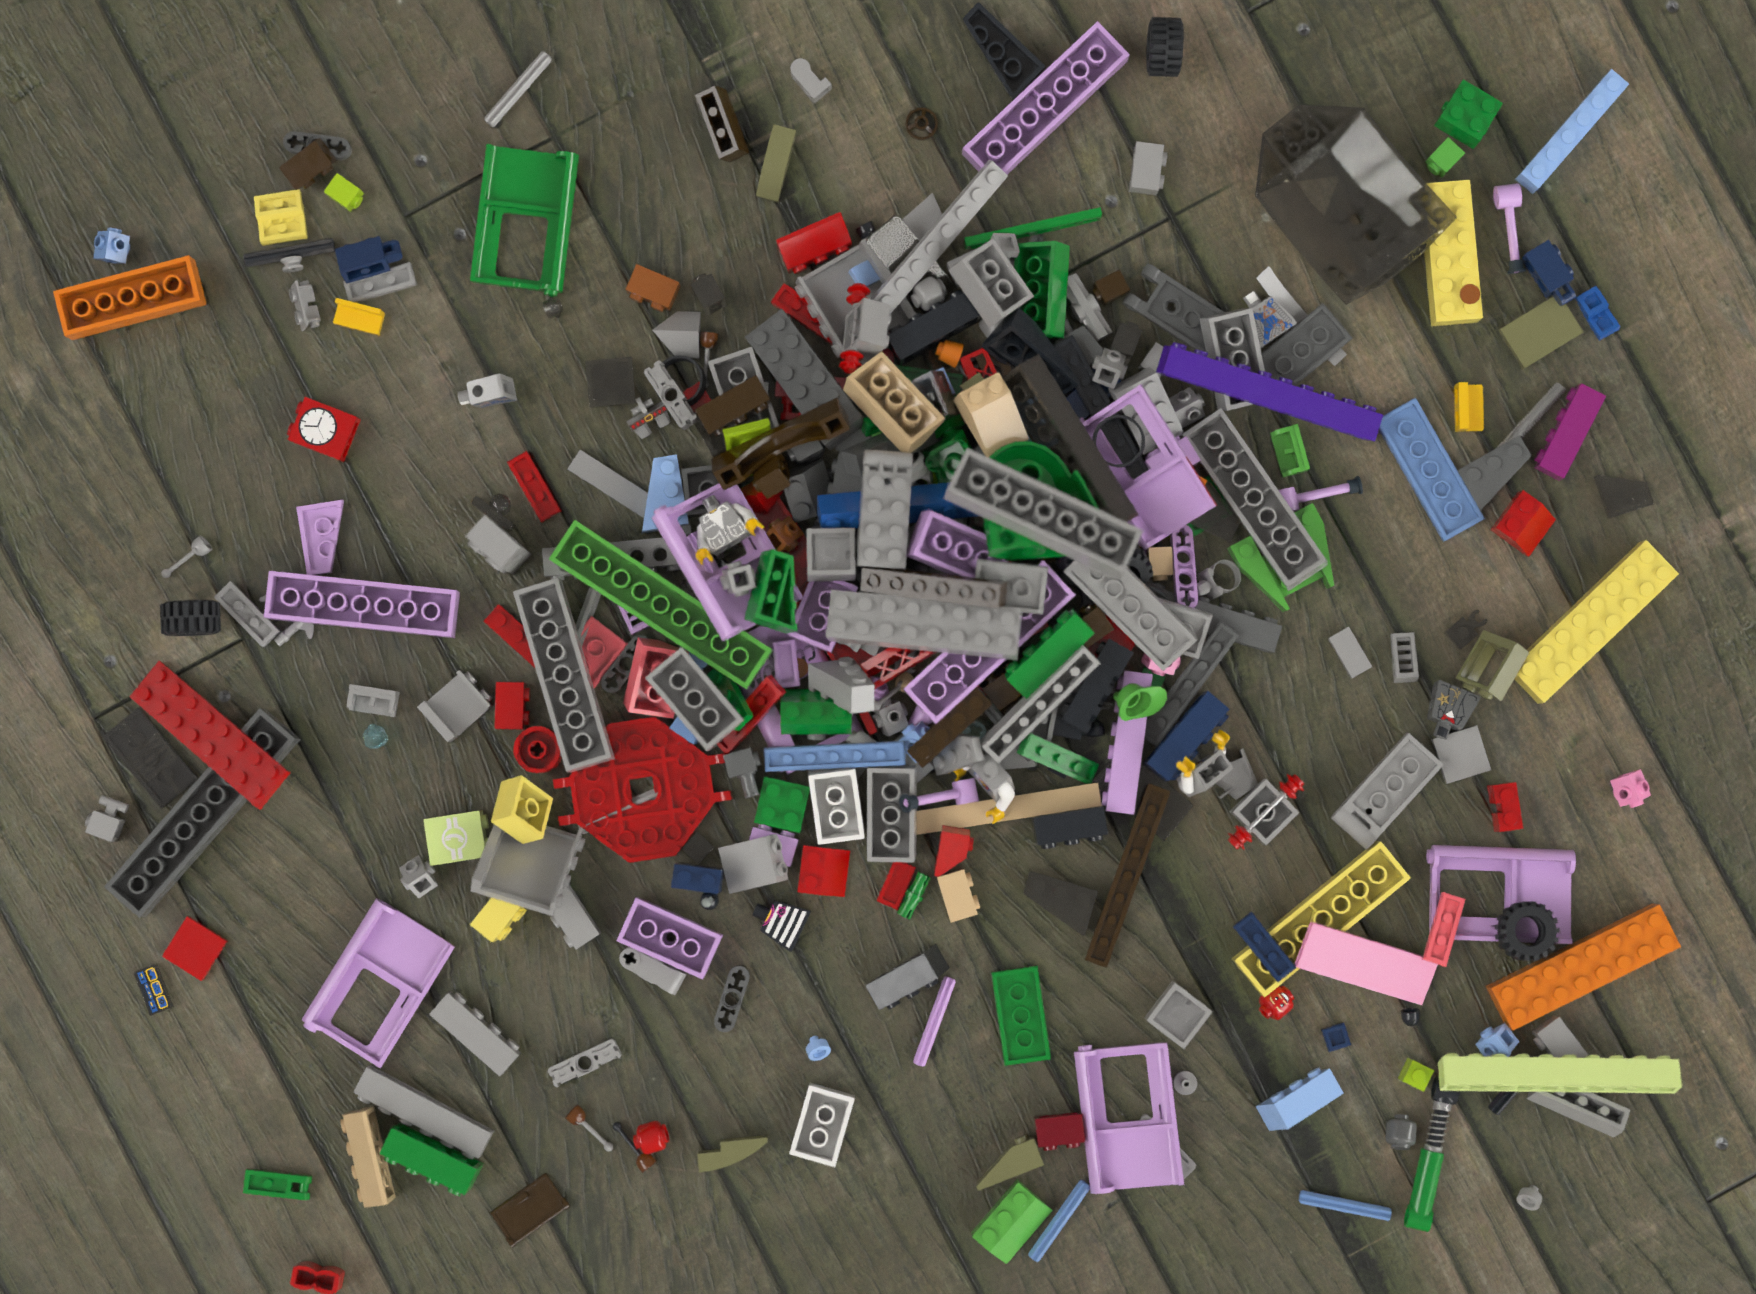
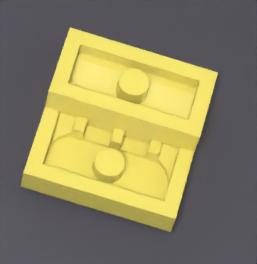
(280, 217)

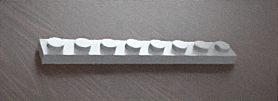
(940, 235)

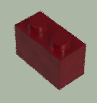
(1059, 1130)

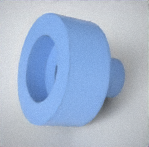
(817, 1048)

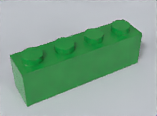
(1048, 653)

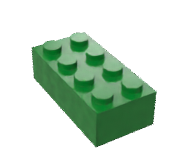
(1045, 273)
(431, 1159)

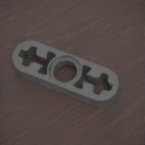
(335, 142)
(631, 645)
(720, 1013)

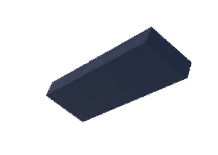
(1264, 947)

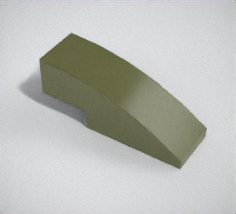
(776, 163)
(731, 1151)

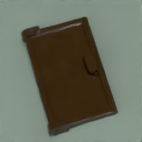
(524, 1214)

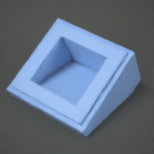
(864, 274)

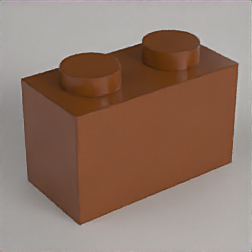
(652, 288)

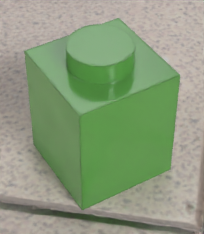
(1444, 158)

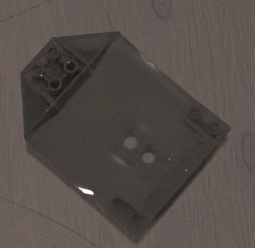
(1338, 163)

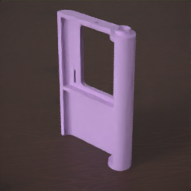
(1529, 876)
(396, 952)

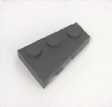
(1493, 470)

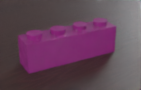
(1569, 432)

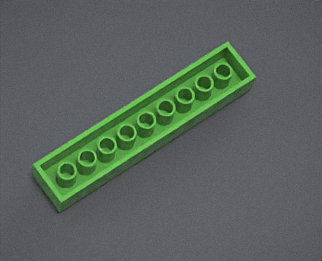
(657, 603)

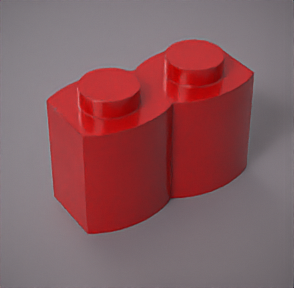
(324, 1279)

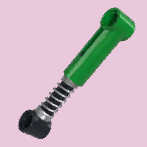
(1420, 1209)

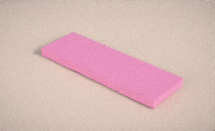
(1365, 963)

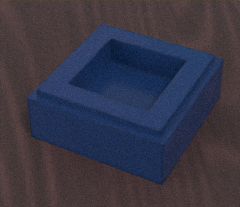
(1336, 1037)

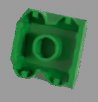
(946, 455)

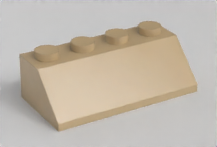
(893, 403)
(369, 1166)

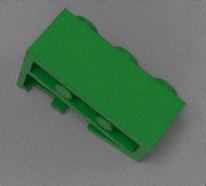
(773, 598)

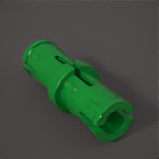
(914, 895)

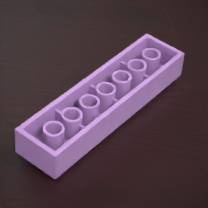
(1047, 101)
(361, 604)
(956, 675)

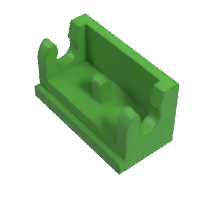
(1290, 450)

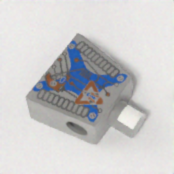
(1269, 318)
(488, 391)

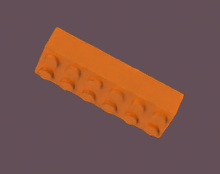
(129, 297)

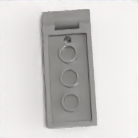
(884, 509)
(1386, 790)

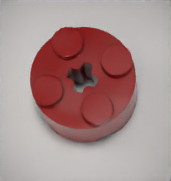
(528, 758)

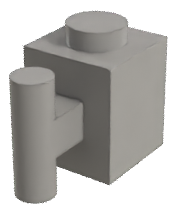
(107, 824)

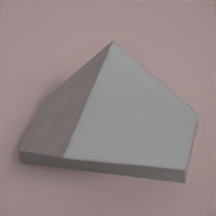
(681, 333)

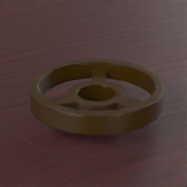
(926, 127)

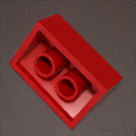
(814, 243)

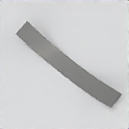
(1275, 289)

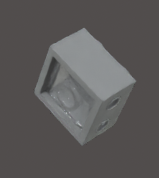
(831, 554)
(1178, 1014)

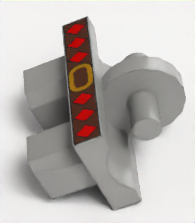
(639, 422)

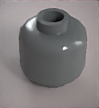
(1401, 1132)

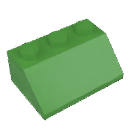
(1011, 1221)

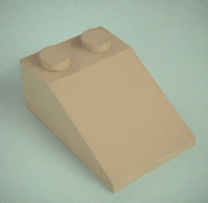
(991, 414)

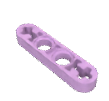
(1184, 568)

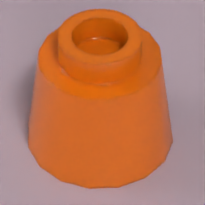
(949, 352)

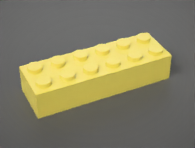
(1453, 259)

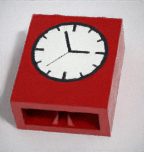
(323, 429)

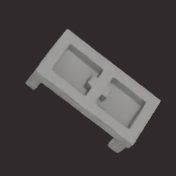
(372, 700)

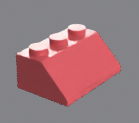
(639, 694)

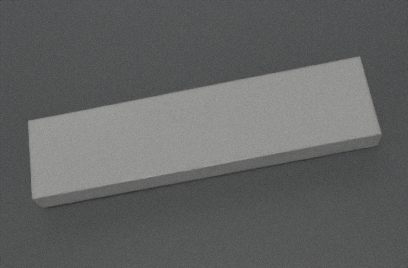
(609, 482)

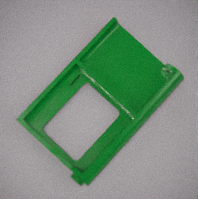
(528, 186)

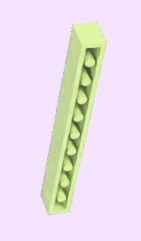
(1559, 1074)

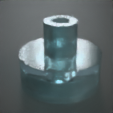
(374, 736)

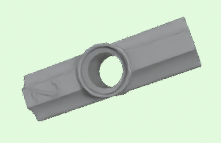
(1086, 309)

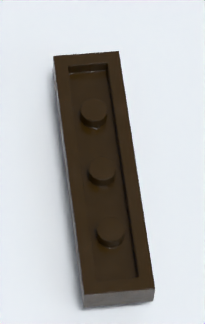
(949, 727)

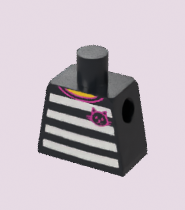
(782, 922)

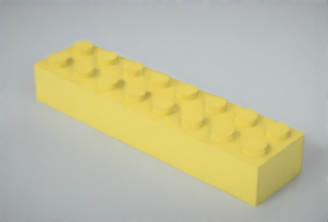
(1594, 620)
(1335, 904)

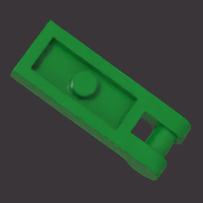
(276, 1184)

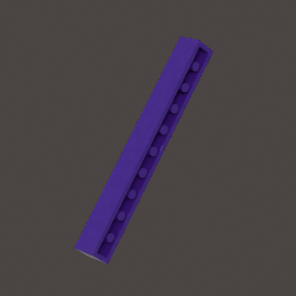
(1269, 393)

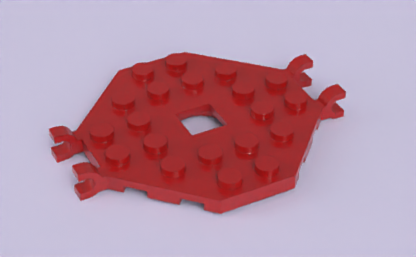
(656, 826)

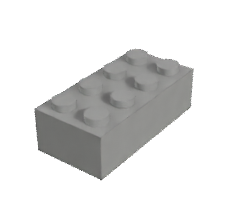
(1234, 338)
(733, 370)
(497, 546)
(694, 699)
(889, 829)

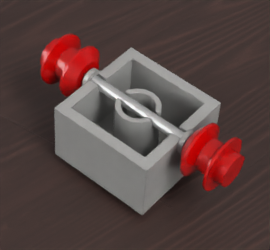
(864, 328)
(1264, 811)

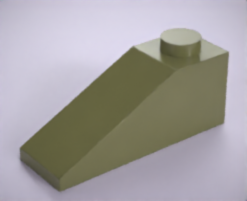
(1015, 1160)

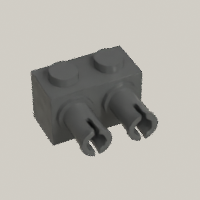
(744, 765)

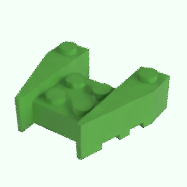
(1259, 571)

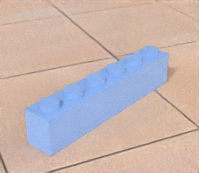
(1572, 131)

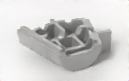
(1238, 780)

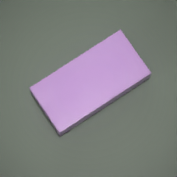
(786, 663)

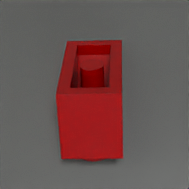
(952, 848)

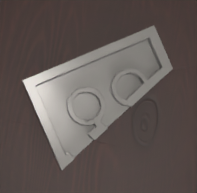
(958, 754)

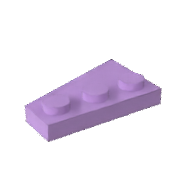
(319, 534)

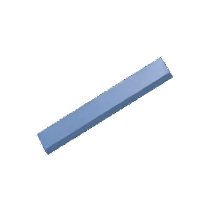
(834, 756)

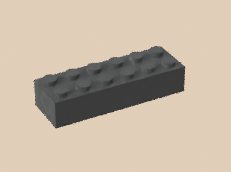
(800, 370)

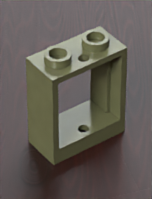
(1479, 658)

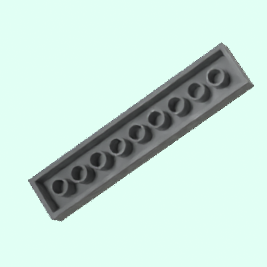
(191, 825)

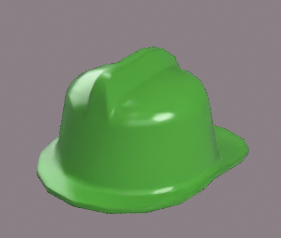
(1138, 701)

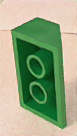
(811, 714)

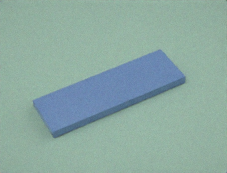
(1429, 470)

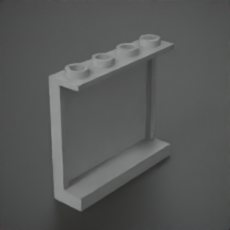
(827, 293)
(528, 872)

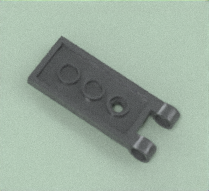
(1184, 320)

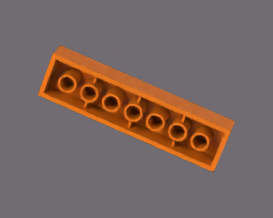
(1583, 966)

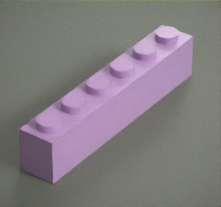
(1125, 753)

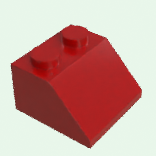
(1523, 523)
(823, 871)

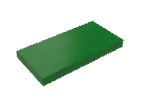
(1021, 1015)

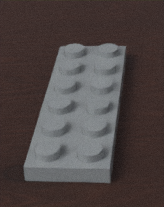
(1135, 612)

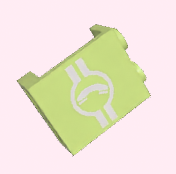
(456, 837)

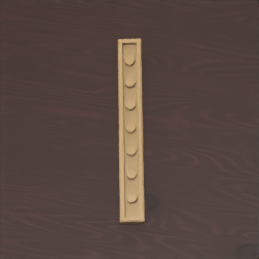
(1020, 807)

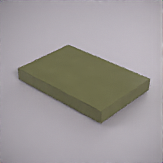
(1540, 331)

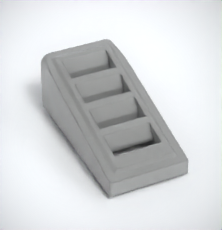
(1414, 674)

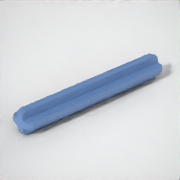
(1345, 1205)
(1059, 1220)

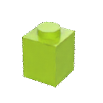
(344, 193)
(1415, 1074)

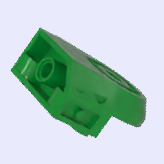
(1047, 468)

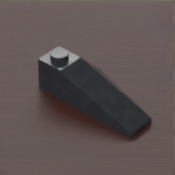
(1020, 339)

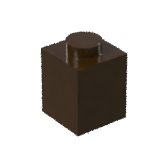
(1110, 288)

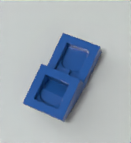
(1597, 313)

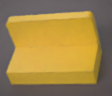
(358, 317)
(1468, 407)

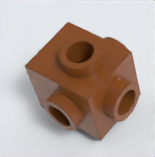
(784, 534)

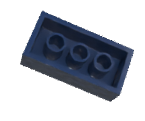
(1186, 735)

